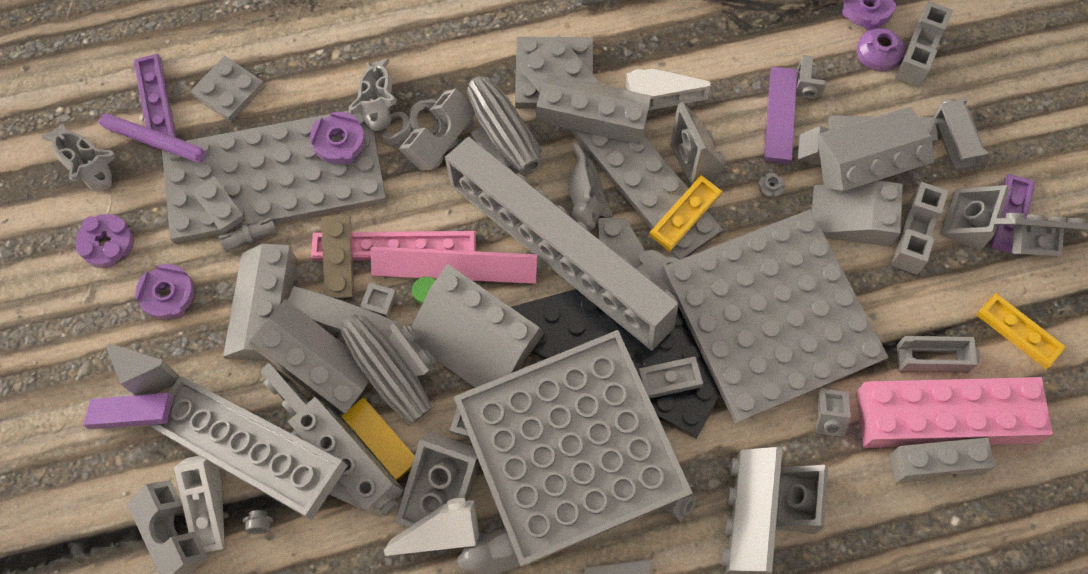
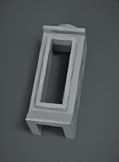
(959, 135)
(964, 347)

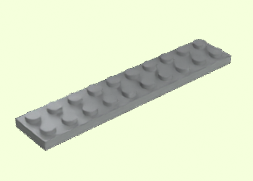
(633, 168)

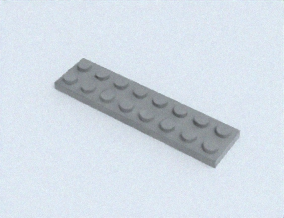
(251, 448)

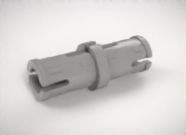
(247, 234)

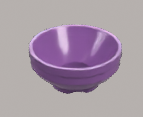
(877, 56)

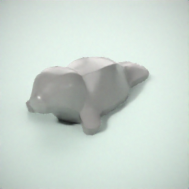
(375, 96)
(82, 158)
(586, 191)
(490, 555)

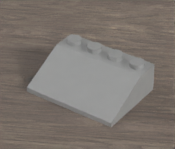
(473, 330)

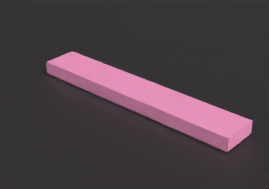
(363, 242)
(472, 264)

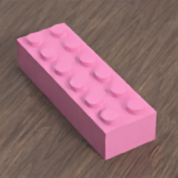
(953, 411)

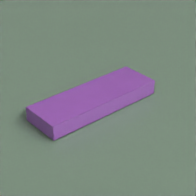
(1017, 201)
(128, 411)

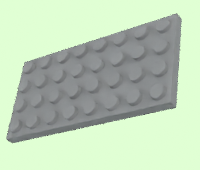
(270, 175)

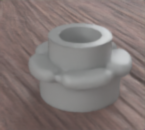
(769, 191)
(257, 522)

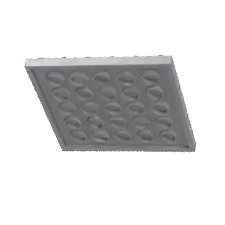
(773, 315)
(571, 447)

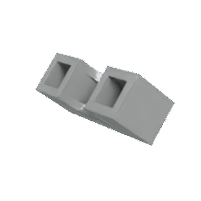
(923, 44)
(454, 116)
(915, 237)
(927, 460)
(154, 515)

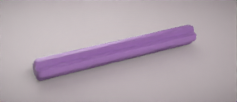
(153, 137)

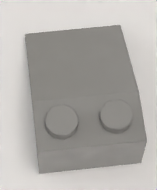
(695, 147)
(860, 214)
(439, 473)

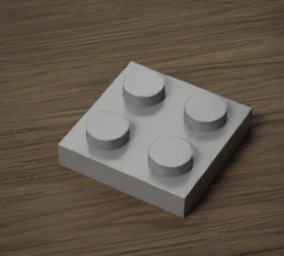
(227, 89)

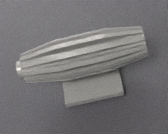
(502, 127)
(392, 364)

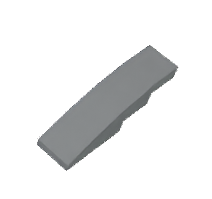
(332, 312)

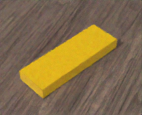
(685, 213)
(1021, 331)
(379, 439)

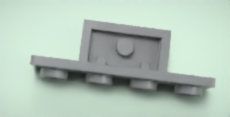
(1039, 236)

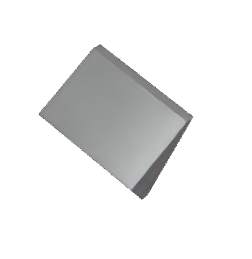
(972, 215)
(141, 372)
(802, 498)

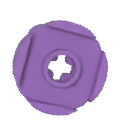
(869, 16)
(342, 151)
(98, 227)
(172, 305)

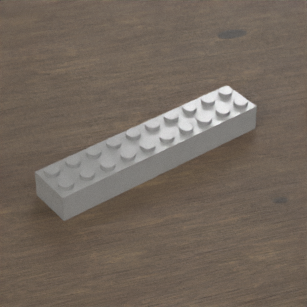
(563, 243)

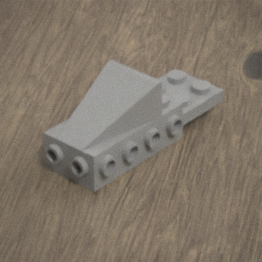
(365, 479)

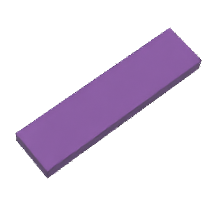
(154, 95)
(780, 115)

